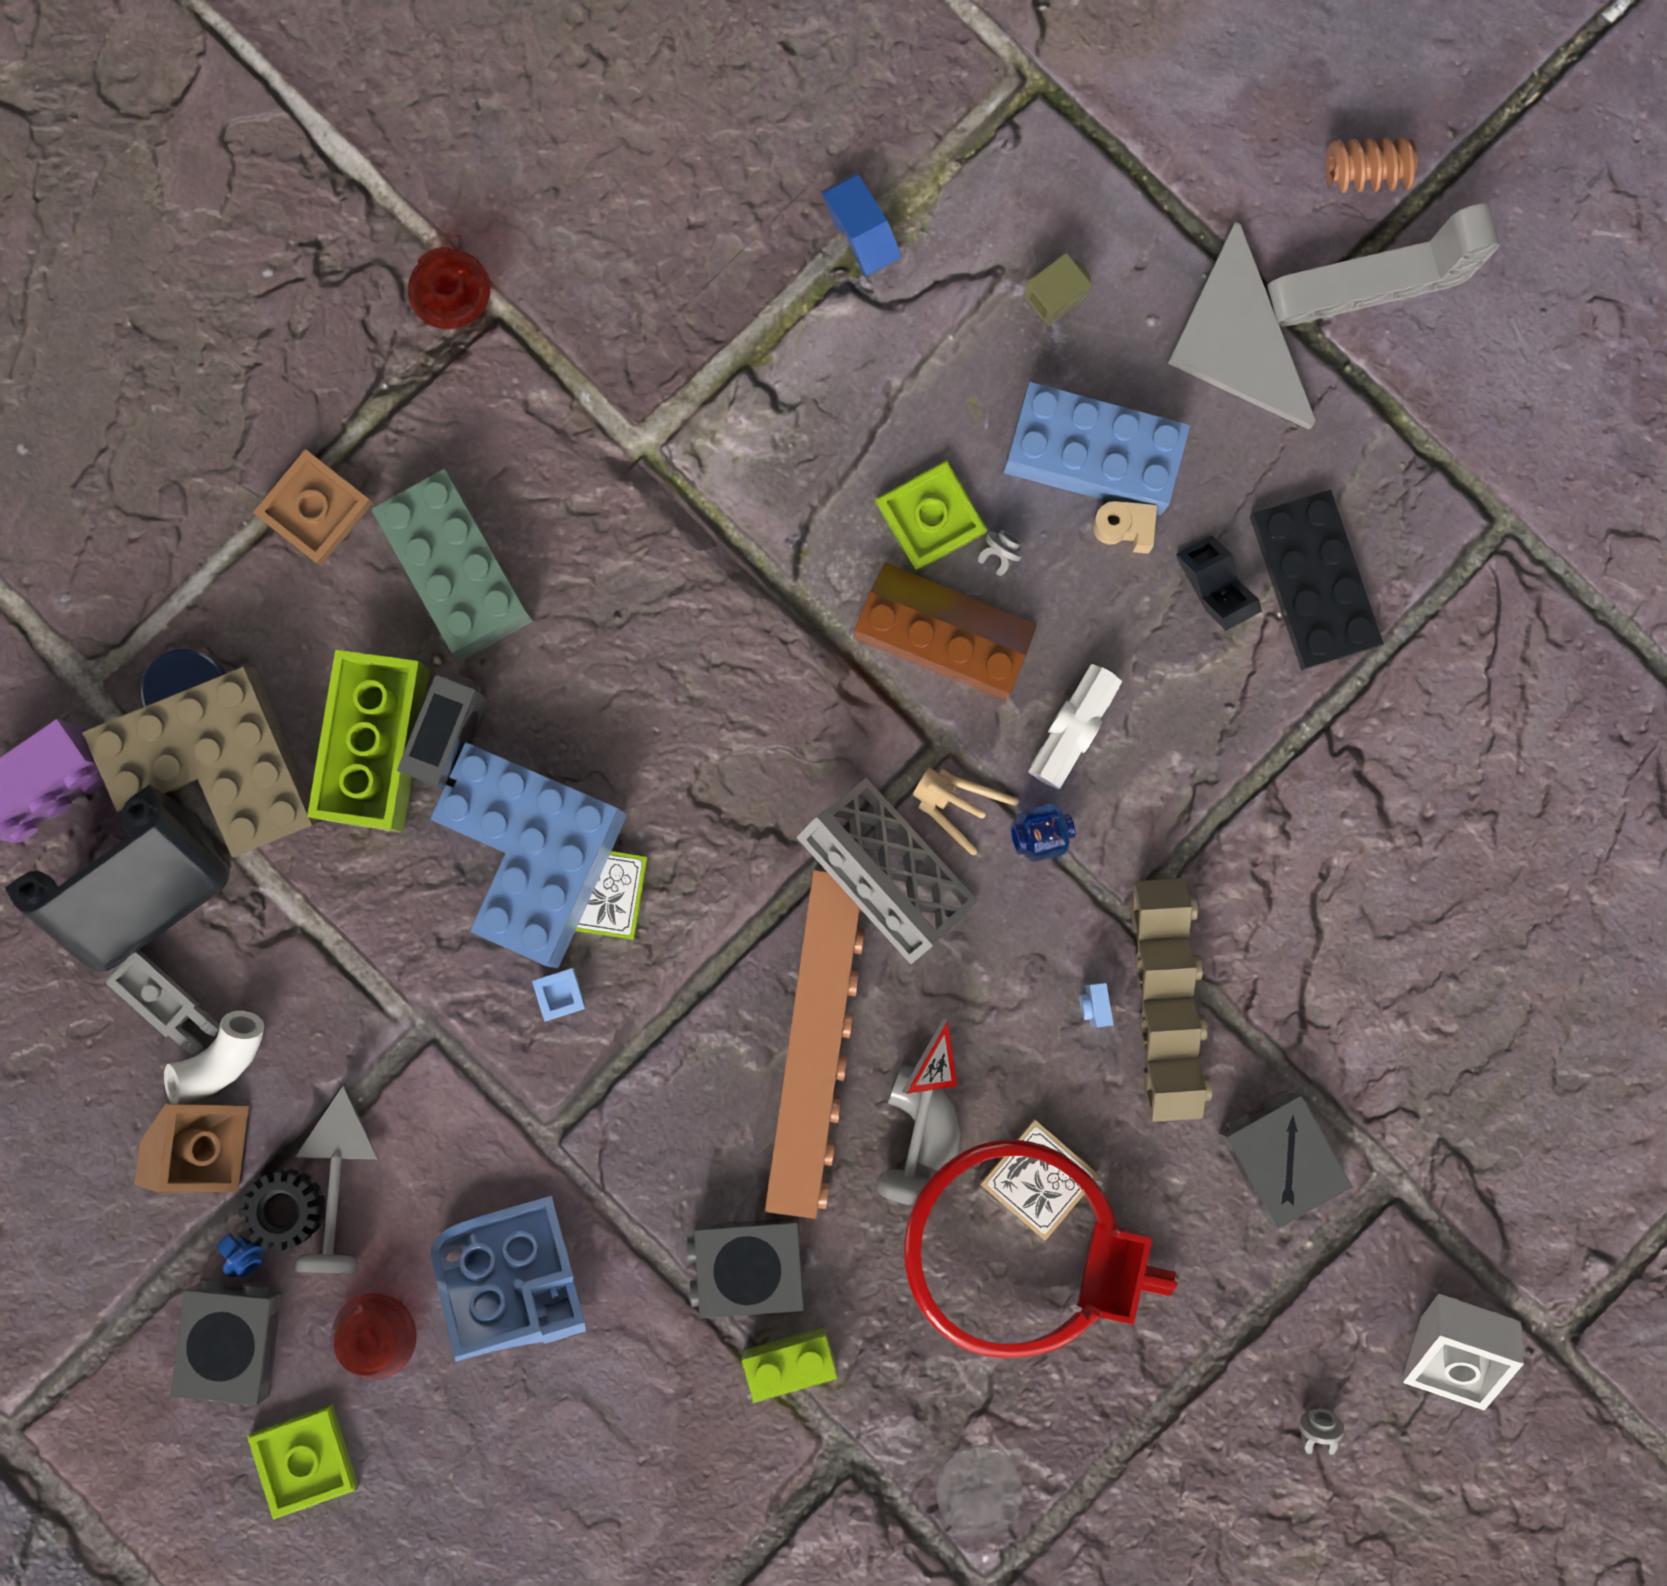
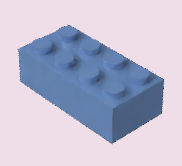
(1096, 448)

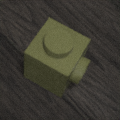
(1058, 289)

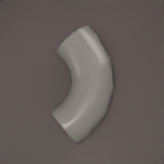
(942, 1127)

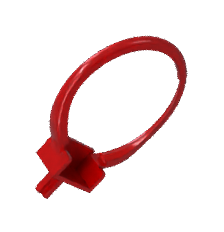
(1113, 1269)

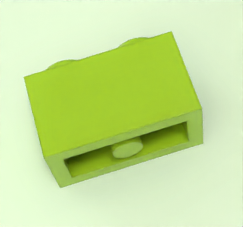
(789, 1364)

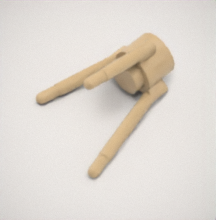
(936, 790)

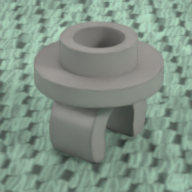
(1003, 545)
(1322, 1428)

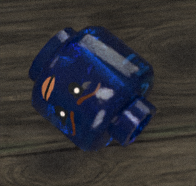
(1042, 832)

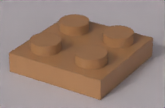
(313, 507)

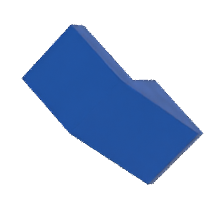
(862, 222)

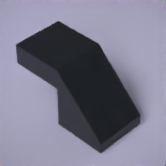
(1216, 583)

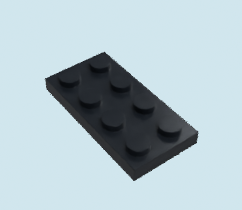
(1316, 580)

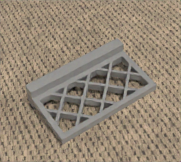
(871, 883)

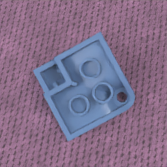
(509, 1281)

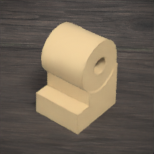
(1128, 522)

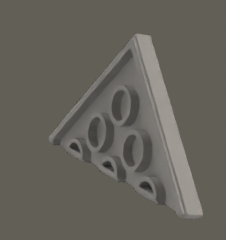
(1237, 339)

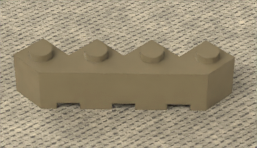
(1169, 1015)

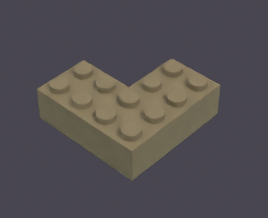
(224, 740)

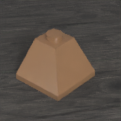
(193, 1149)

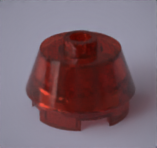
(448, 288)
(373, 1336)

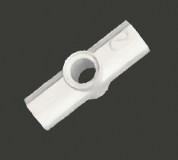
(1075, 726)

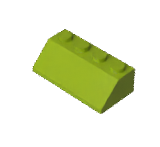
(363, 738)

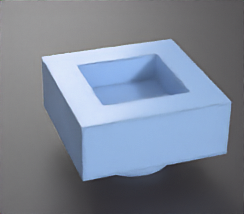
(559, 994)
(1096, 1005)

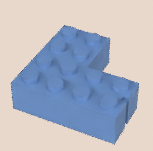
(551, 846)

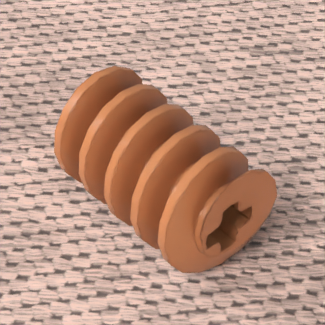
(1371, 162)

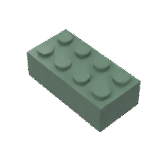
(452, 565)

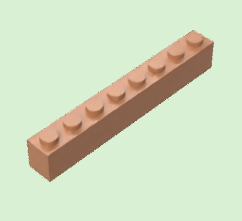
(814, 1051)

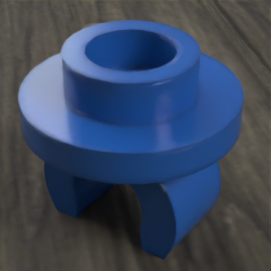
(240, 1255)

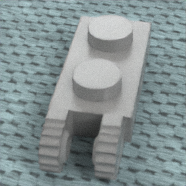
(160, 1001)

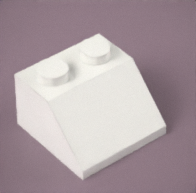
(1464, 1352)

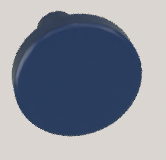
(176, 673)

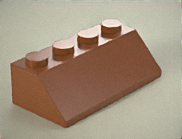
(944, 631)

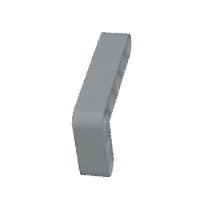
(1388, 276)

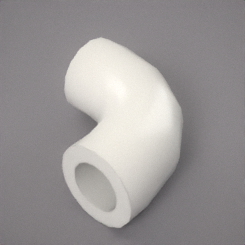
(219, 1063)

